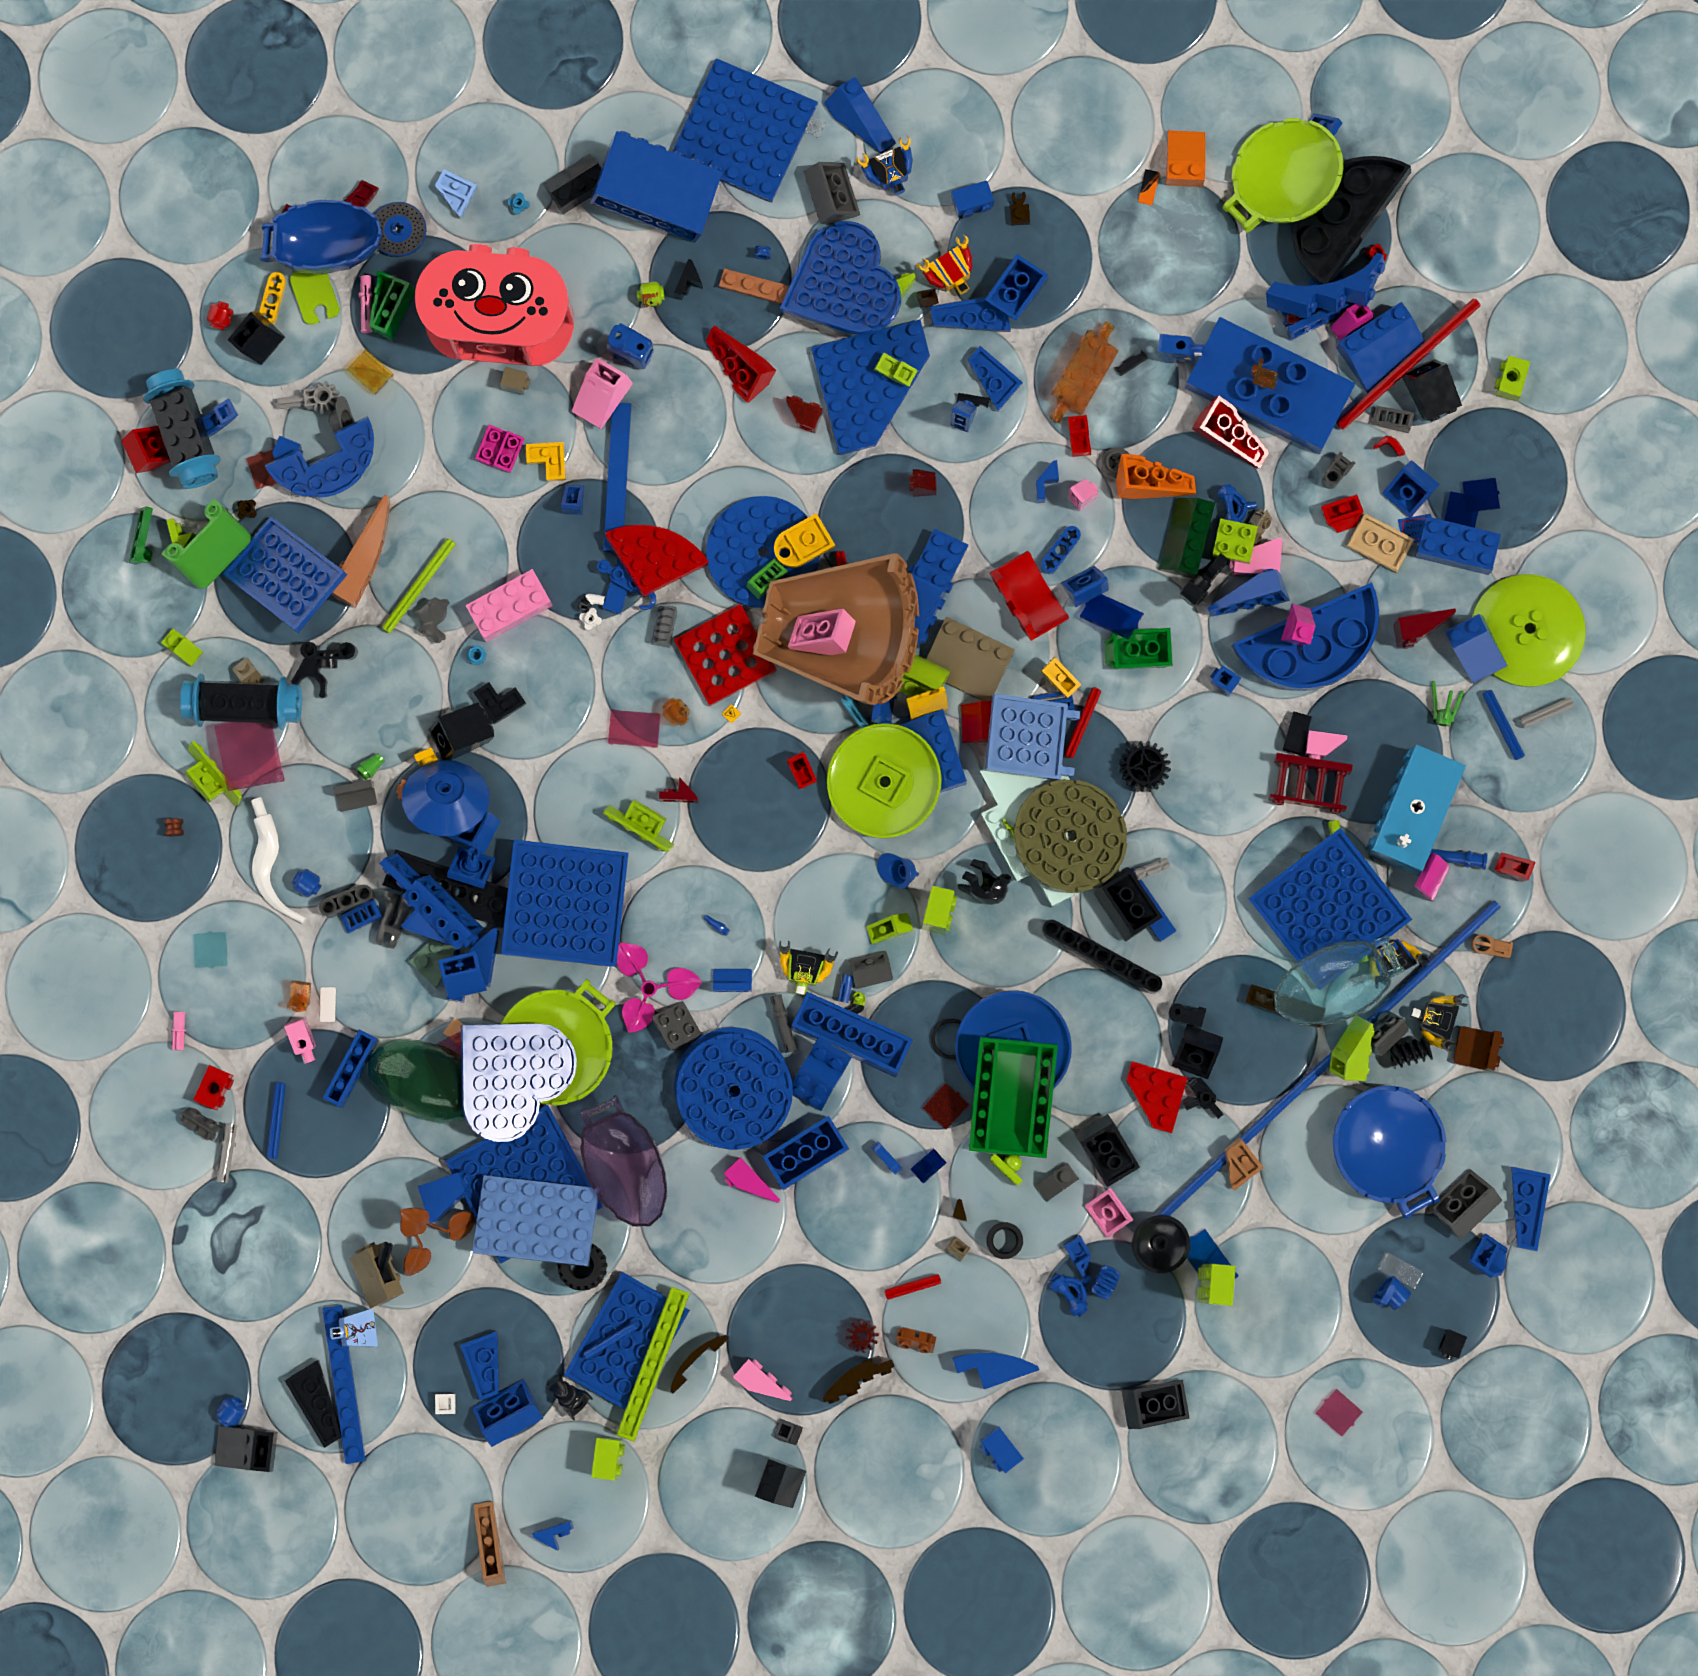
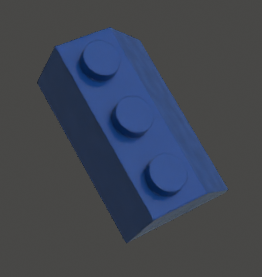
(507, 1413)

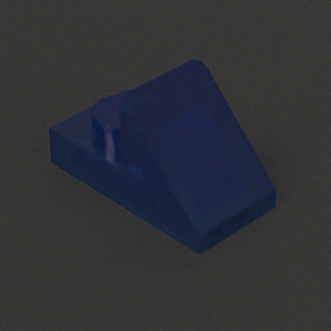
(928, 1166)

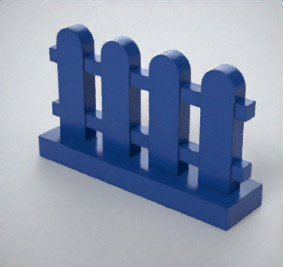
(1316, 319)

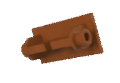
(906, 1339)

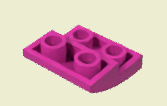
(499, 448)
(1432, 876)

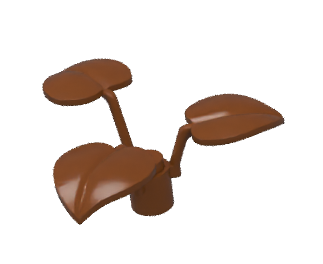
(414, 1223)

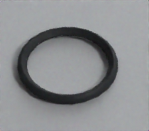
(934, 1034)

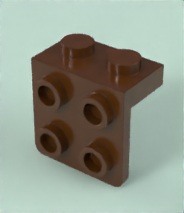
(1478, 1048)

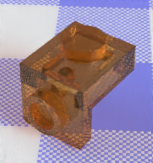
(1263, 377)
(299, 996)

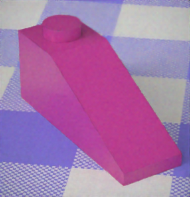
(747, 1180)

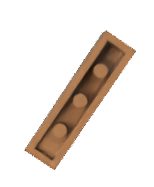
(489, 1544)

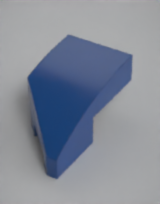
(1079, 1254)

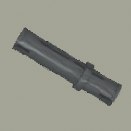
(780, 1014)

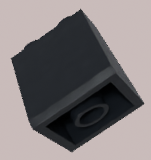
(1432, 390)
(461, 731)
(780, 1483)

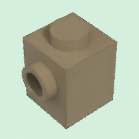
(515, 380)

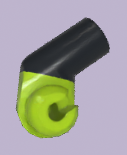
(858, 1002)

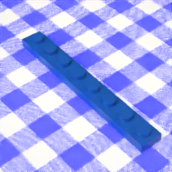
(344, 1389)

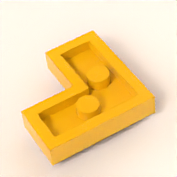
(552, 455)

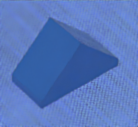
(573, 499)

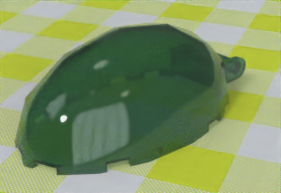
(419, 1079)

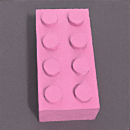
(509, 605)

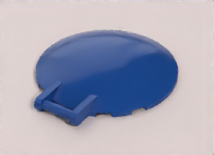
(1390, 1147)

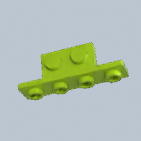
(208, 777)
(643, 822)

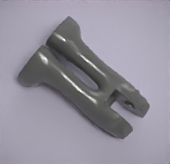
(385, 925)

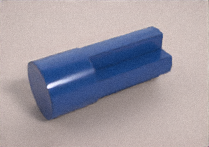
(845, 988)

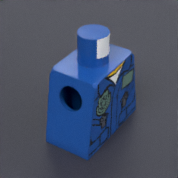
(1178, 349)

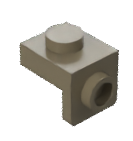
(247, 672)

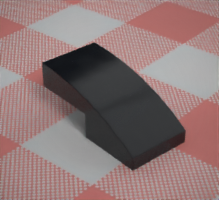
(1297, 733)

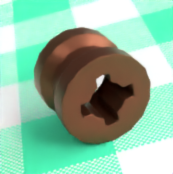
(173, 827)

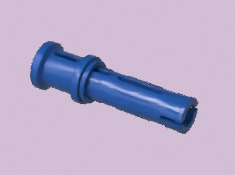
(1467, 858)

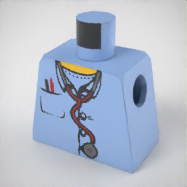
(356, 1330)

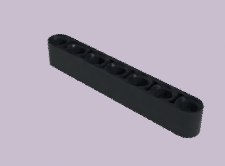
(1095, 948)

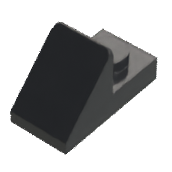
(688, 277)

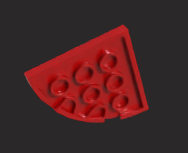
(654, 555)

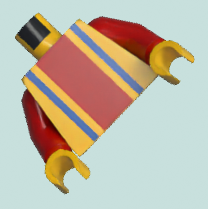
(950, 269)

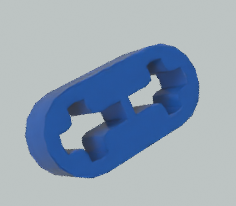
(885, 1156)

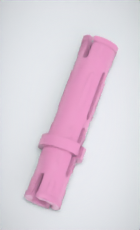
(365, 282)

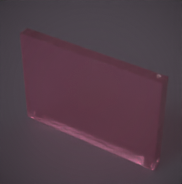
(634, 728)

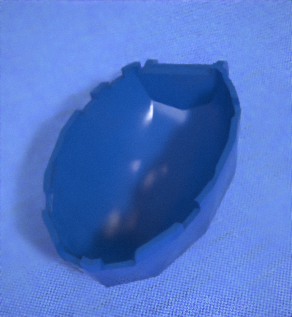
(321, 237)

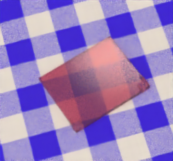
(248, 754)

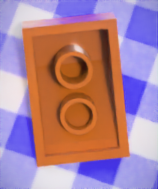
(1185, 158)

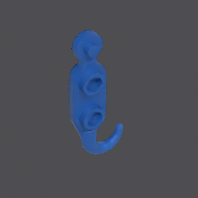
(621, 577)

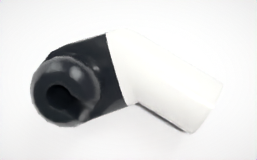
(589, 600)

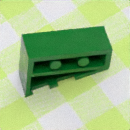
(390, 304)

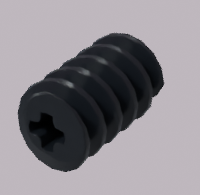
(1408, 1052)

